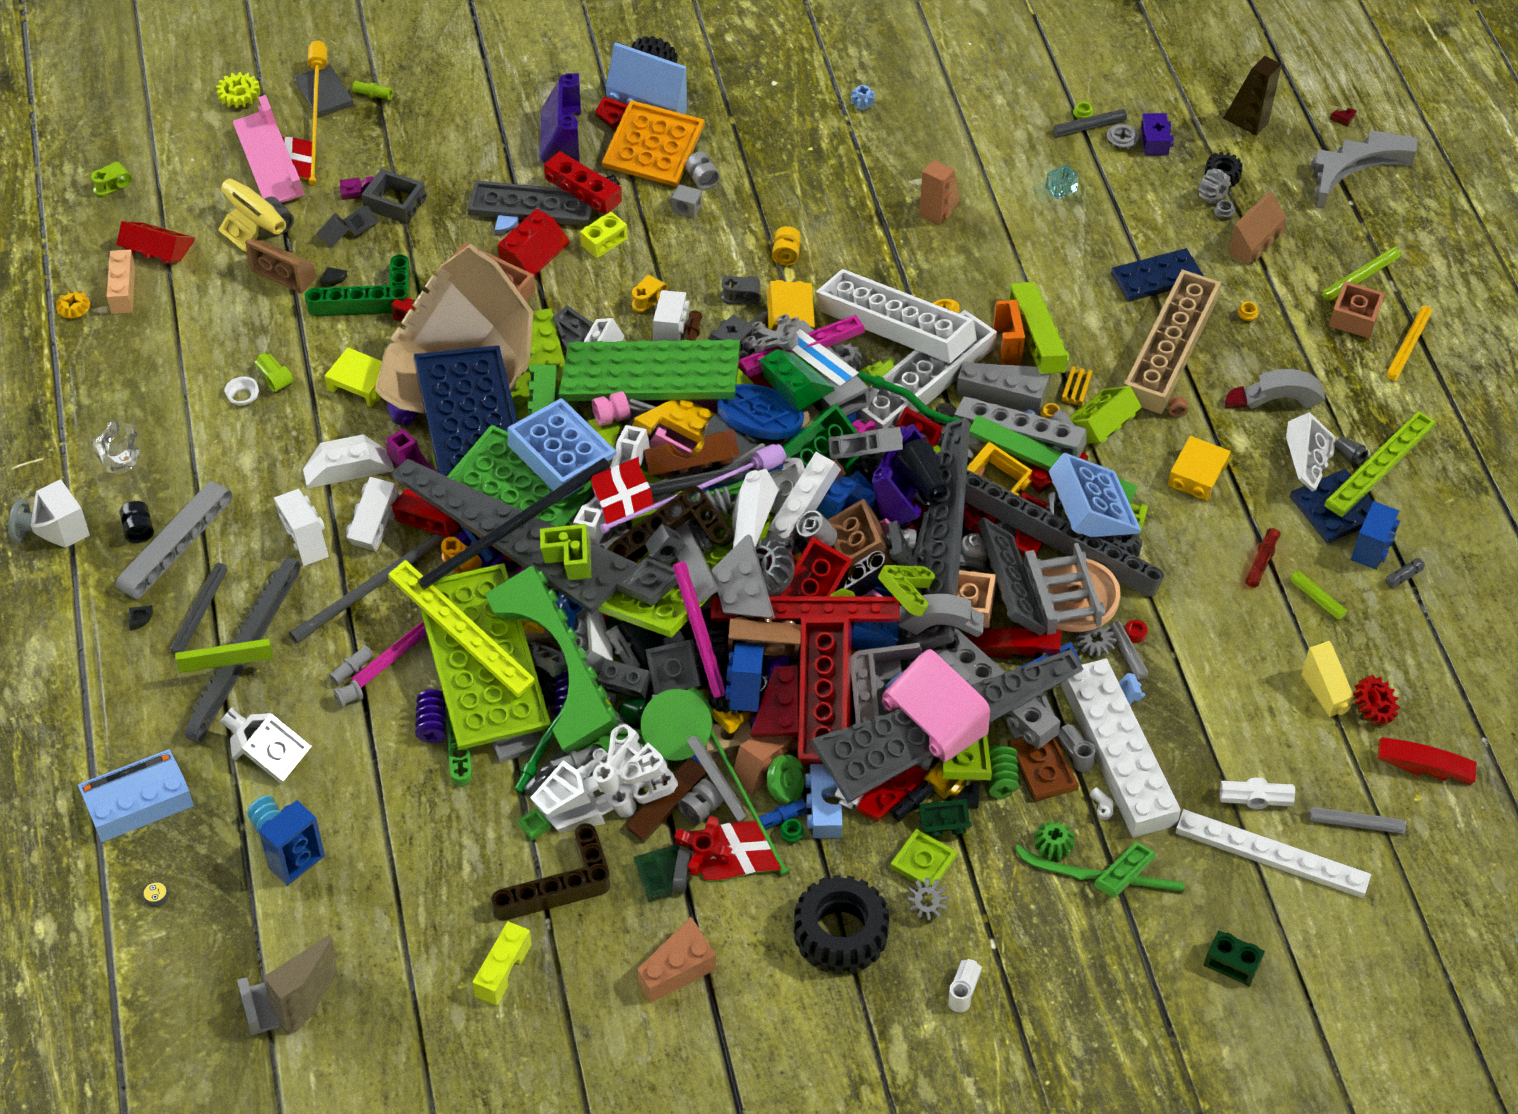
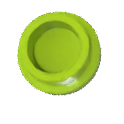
(1083, 110)

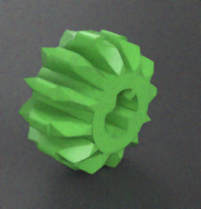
(1054, 840)

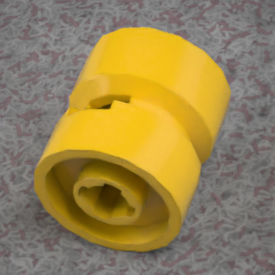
(786, 246)

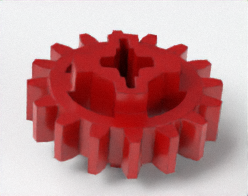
(1376, 700)

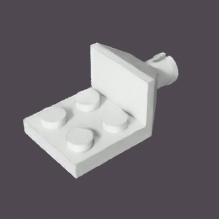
(265, 742)

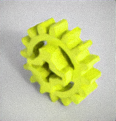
(238, 90)

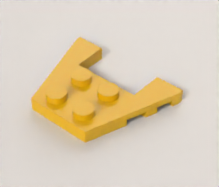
(679, 416)

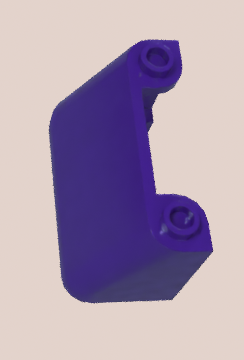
(558, 124)
(891, 491)

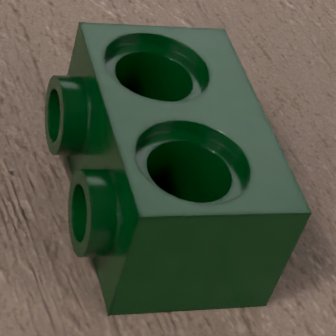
(1232, 963)

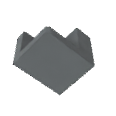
(361, 220)
(333, 230)

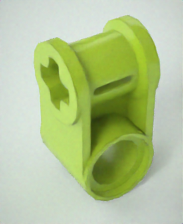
(110, 177)

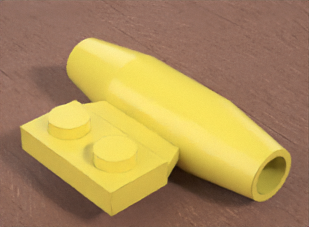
(249, 214)

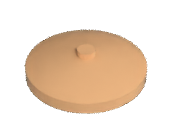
(1106, 588)

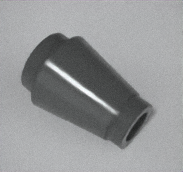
(1353, 451)

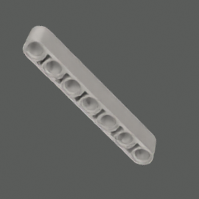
(173, 540)

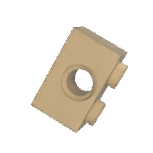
(731, 746)

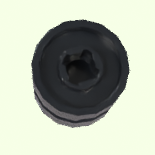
(136, 522)

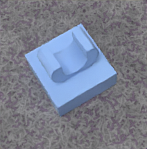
(1131, 688)

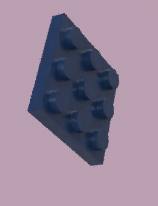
(1326, 522)

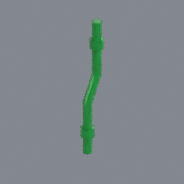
(878, 382)
(529, 769)

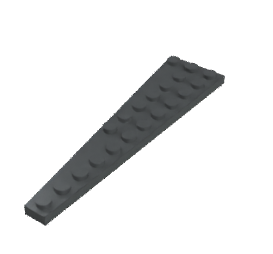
(484, 514)
(941, 532)
(893, 743)

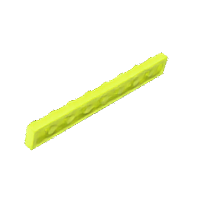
(462, 629)

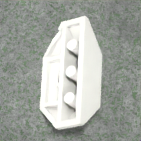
(345, 461)

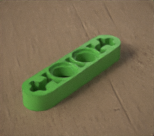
(454, 762)

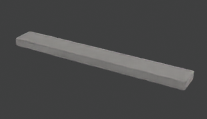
(691, 554)

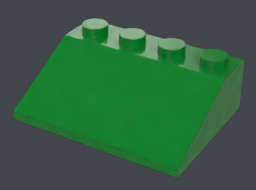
(815, 436)

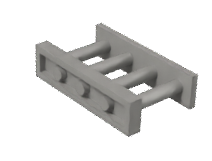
(1047, 600)

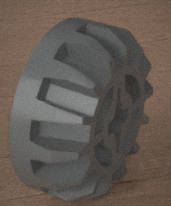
(781, 571)

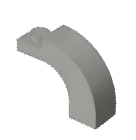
(1285, 383)
(944, 610)

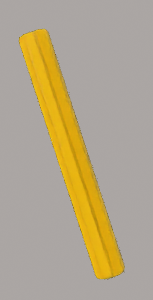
(1409, 343)

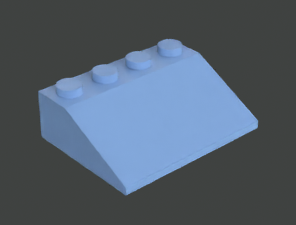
(646, 80)
(557, 444)
(1092, 498)

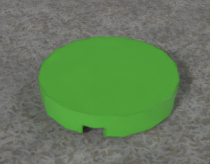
(785, 778)

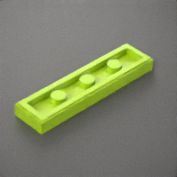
(224, 655)

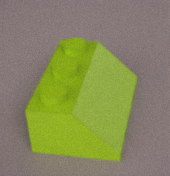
(1106, 413)

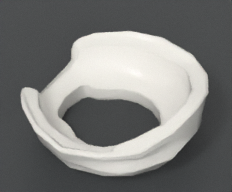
(242, 383)

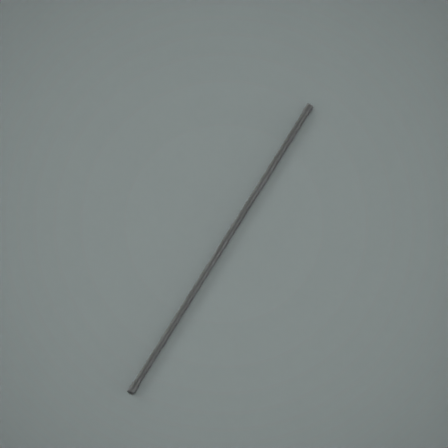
(309, 626)

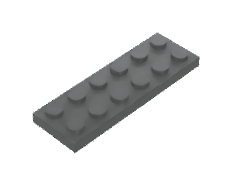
(520, 201)
(1011, 577)

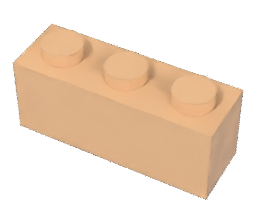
(121, 281)

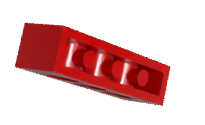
(582, 183)

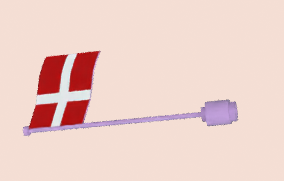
(626, 493)

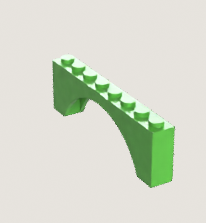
(586, 710)

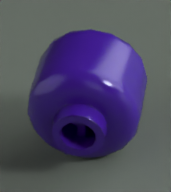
(401, 416)

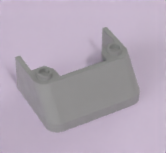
(870, 671)

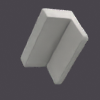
(257, 1007)

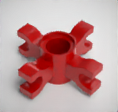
(707, 836)

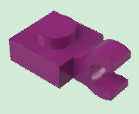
(354, 187)

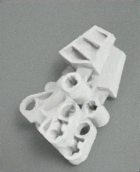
(568, 793)

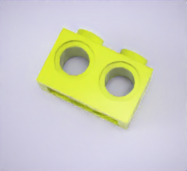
(603, 235)

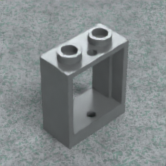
(383, 180)

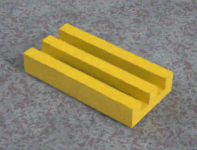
(1088, 375)

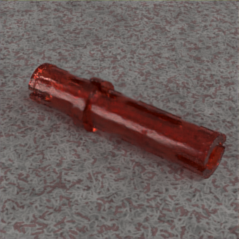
(1265, 550)

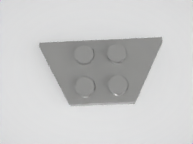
(742, 582)

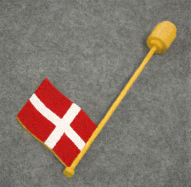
(303, 151)

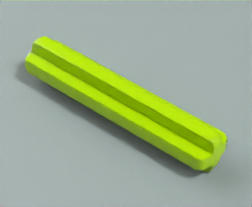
(1318, 595)

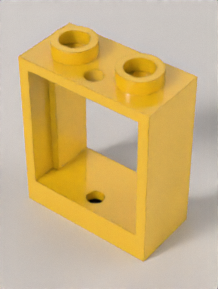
(1004, 462)

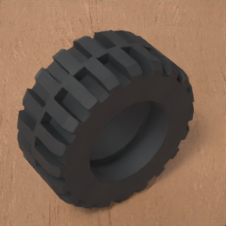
(841, 896)

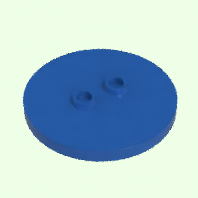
(760, 412)

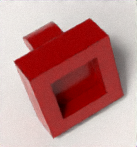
(401, 308)

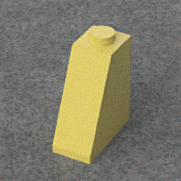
(1327, 679)

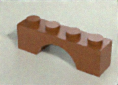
(717, 447)

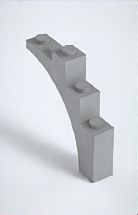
(1376, 150)

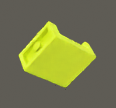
(356, 374)

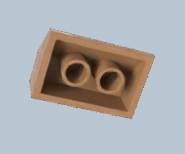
(1257, 229)
(280, 265)
(859, 532)
(777, 638)

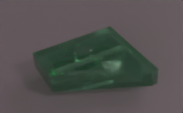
(657, 872)

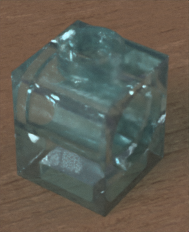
(1062, 181)

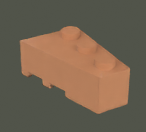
(938, 192)
(756, 756)
(677, 962)

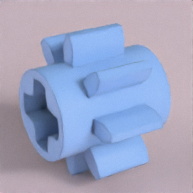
(862, 97)

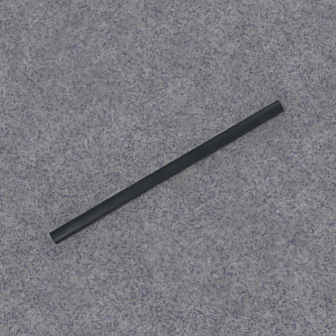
(512, 524)

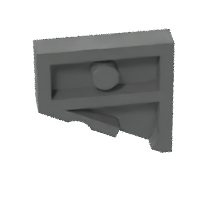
(571, 326)

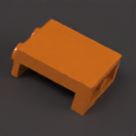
(1008, 320)

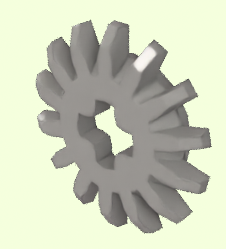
(1098, 647)

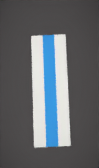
(823, 359)

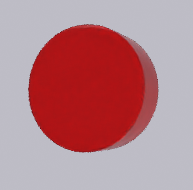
(1136, 631)

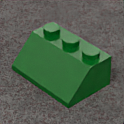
(794, 378)

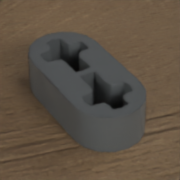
(681, 871)

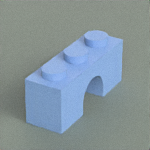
(824, 817)

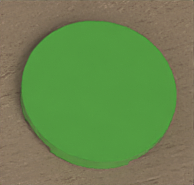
(673, 719)

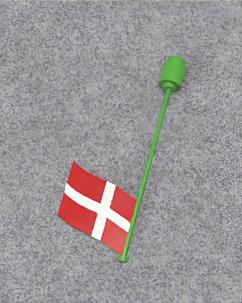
(749, 840)

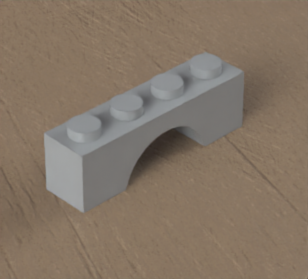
(865, 443)

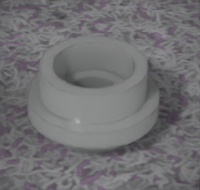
(1224, 209)

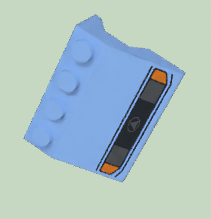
(136, 795)

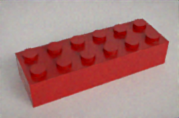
(823, 681)

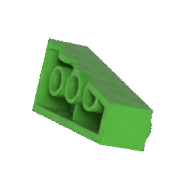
(542, 387)

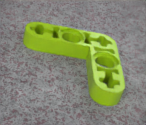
(903, 583)

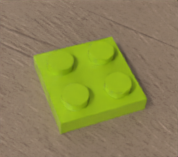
(923, 858)

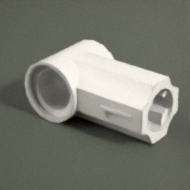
(964, 985)

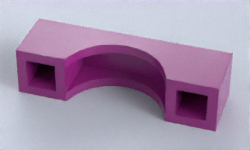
(403, 447)

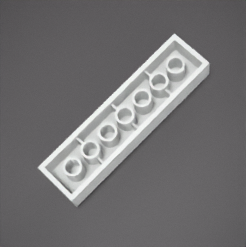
(897, 315)
(924, 378)
(1121, 750)

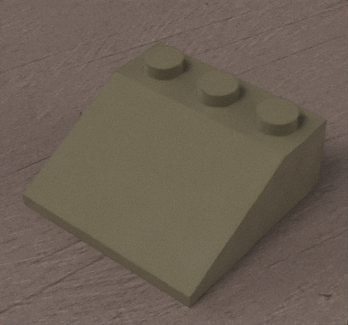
(300, 984)

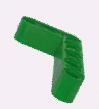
(362, 299)

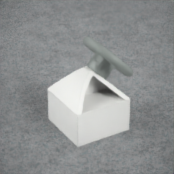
(54, 517)

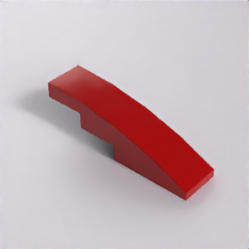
(1017, 641)
(1423, 758)

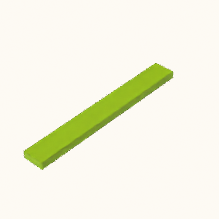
(1380, 464)

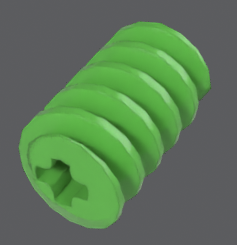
(1004, 771)

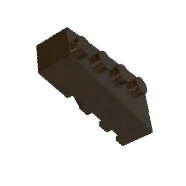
(1255, 98)

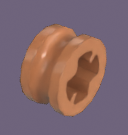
(1178, 406)

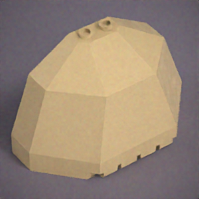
(466, 308)

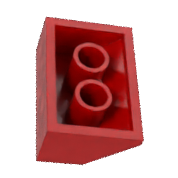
(153, 241)
(533, 242)
(818, 571)

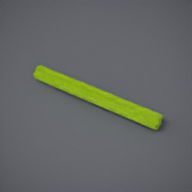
(1363, 272)

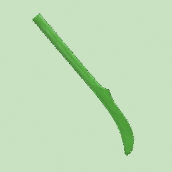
(1084, 873)

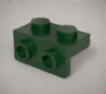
(944, 817)

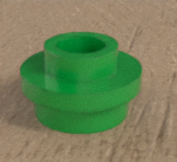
(791, 825)

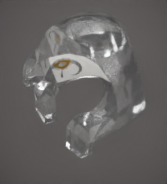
(118, 456)

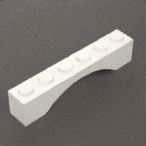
(629, 446)

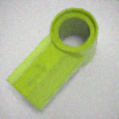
(275, 375)

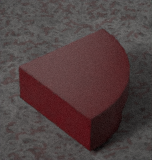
(1343, 117)
(1236, 398)

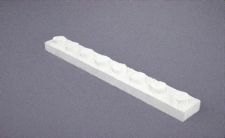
(1273, 853)

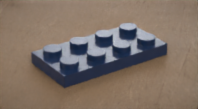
(1153, 274)

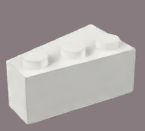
(670, 316)
(372, 514)
(303, 525)

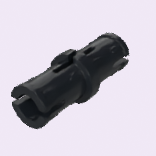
(912, 800)

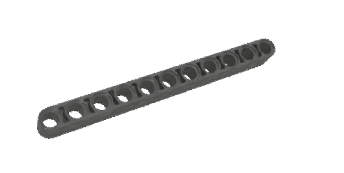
(1058, 533)

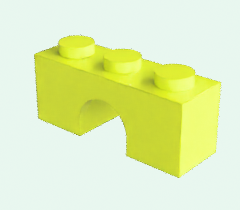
(494, 973)

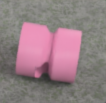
(614, 407)

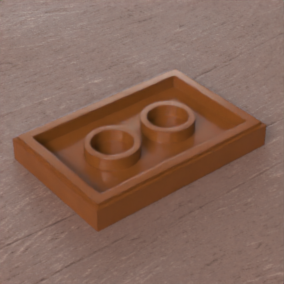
(1044, 770)

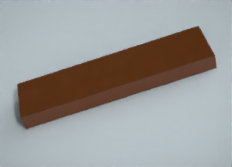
(657, 811)

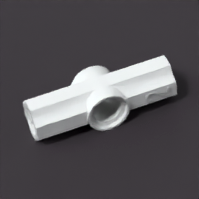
(1257, 793)

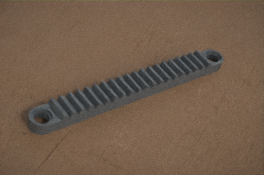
(253, 630)

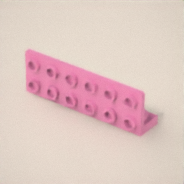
(268, 154)

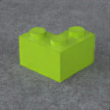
(569, 545)

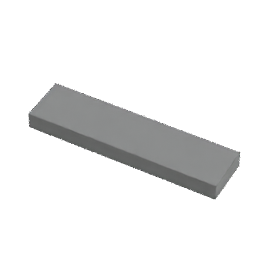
(717, 778)

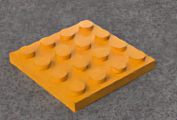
(653, 143)

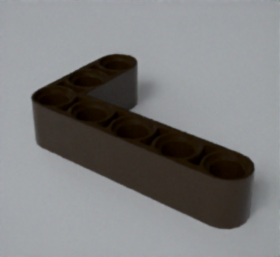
(665, 514)
(864, 574)
(560, 883)

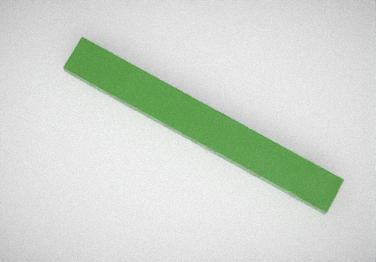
(1025, 448)

